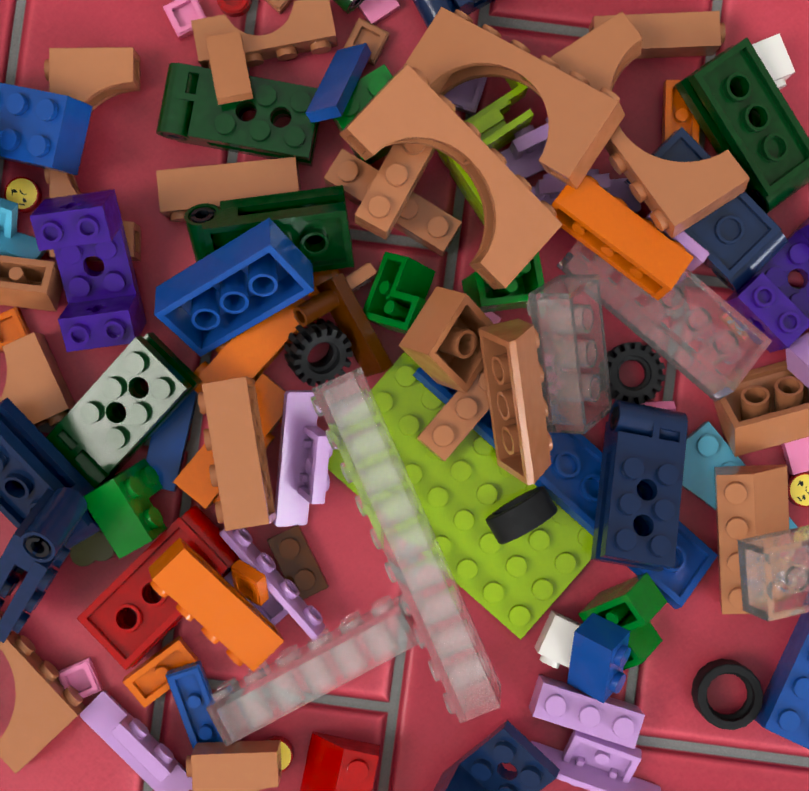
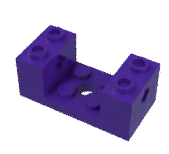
(771, 301)
(101, 305)

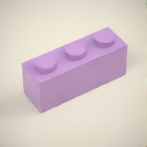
(573, 709)

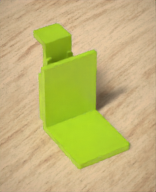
(494, 134)

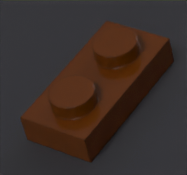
(298, 561)

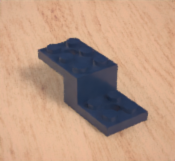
(483, 768)

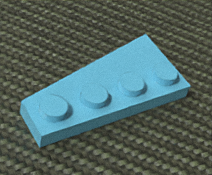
(703, 452)

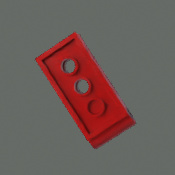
(132, 589)

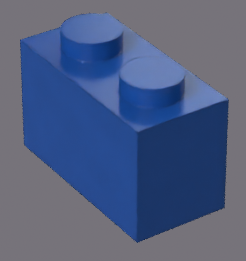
(599, 657)

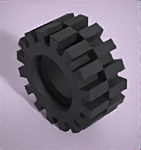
(306, 340)
(652, 372)

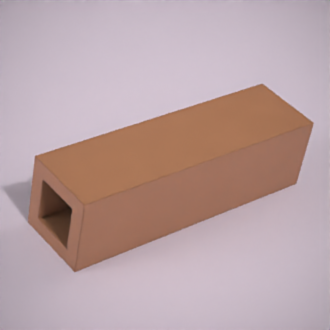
(675, 33)

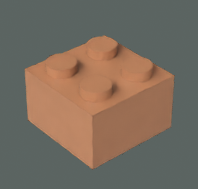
(447, 339)

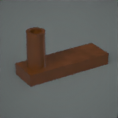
(339, 300)

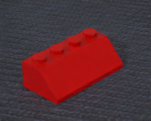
(339, 764)

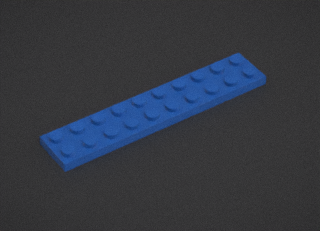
(574, 486)

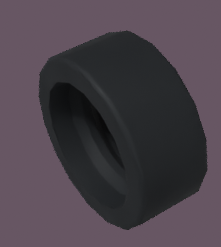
(521, 515)
(751, 706)

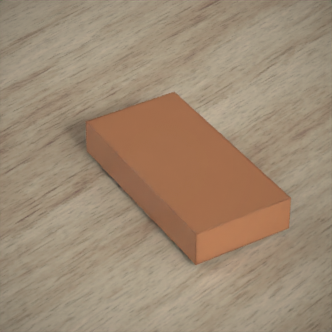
(229, 67)

